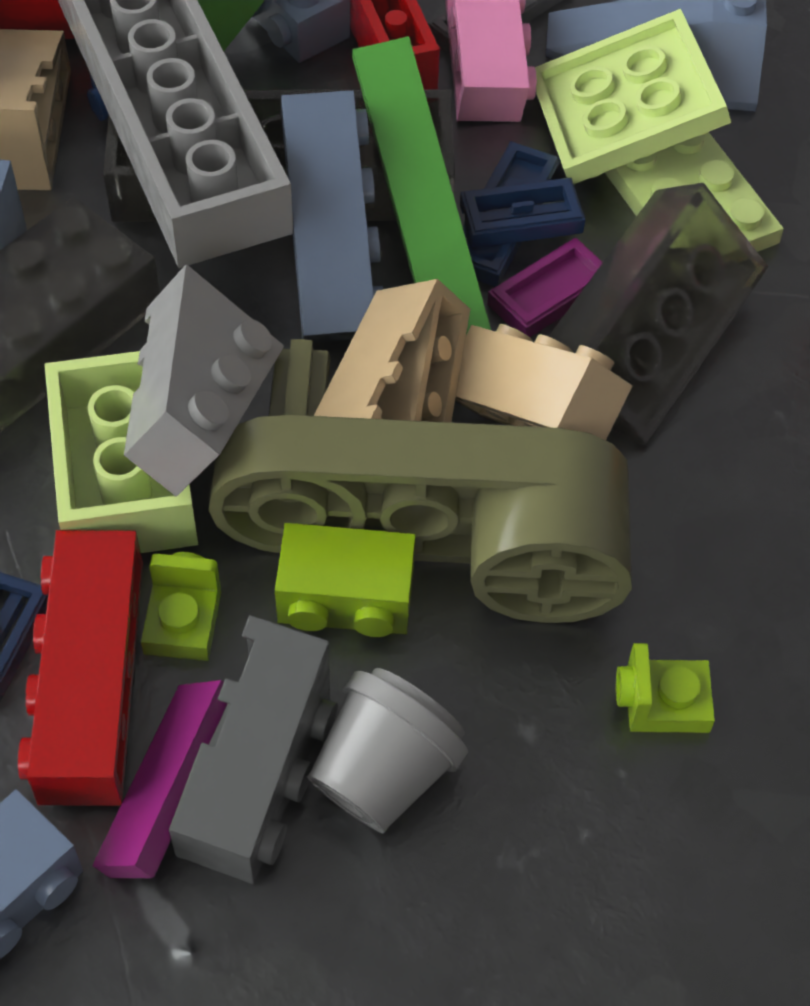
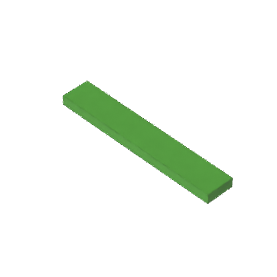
(416, 171)

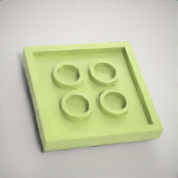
(629, 97)

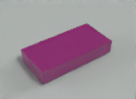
(545, 288)

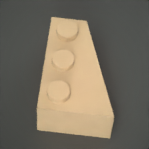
(32, 103)
(402, 357)

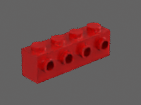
(84, 669)

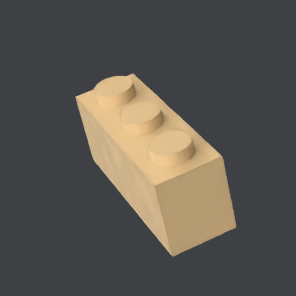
(539, 382)

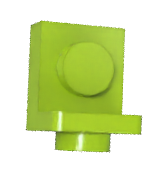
(181, 606)
(665, 693)

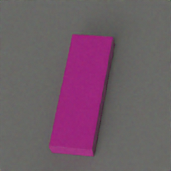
(144, 818)

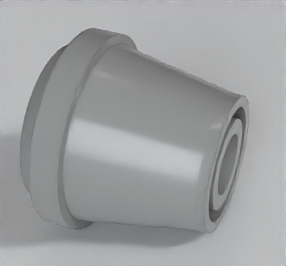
(385, 748)

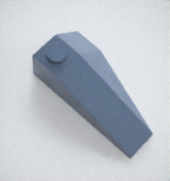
(726, 31)

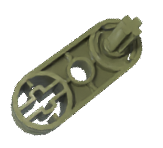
(522, 504)

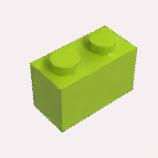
(345, 579)

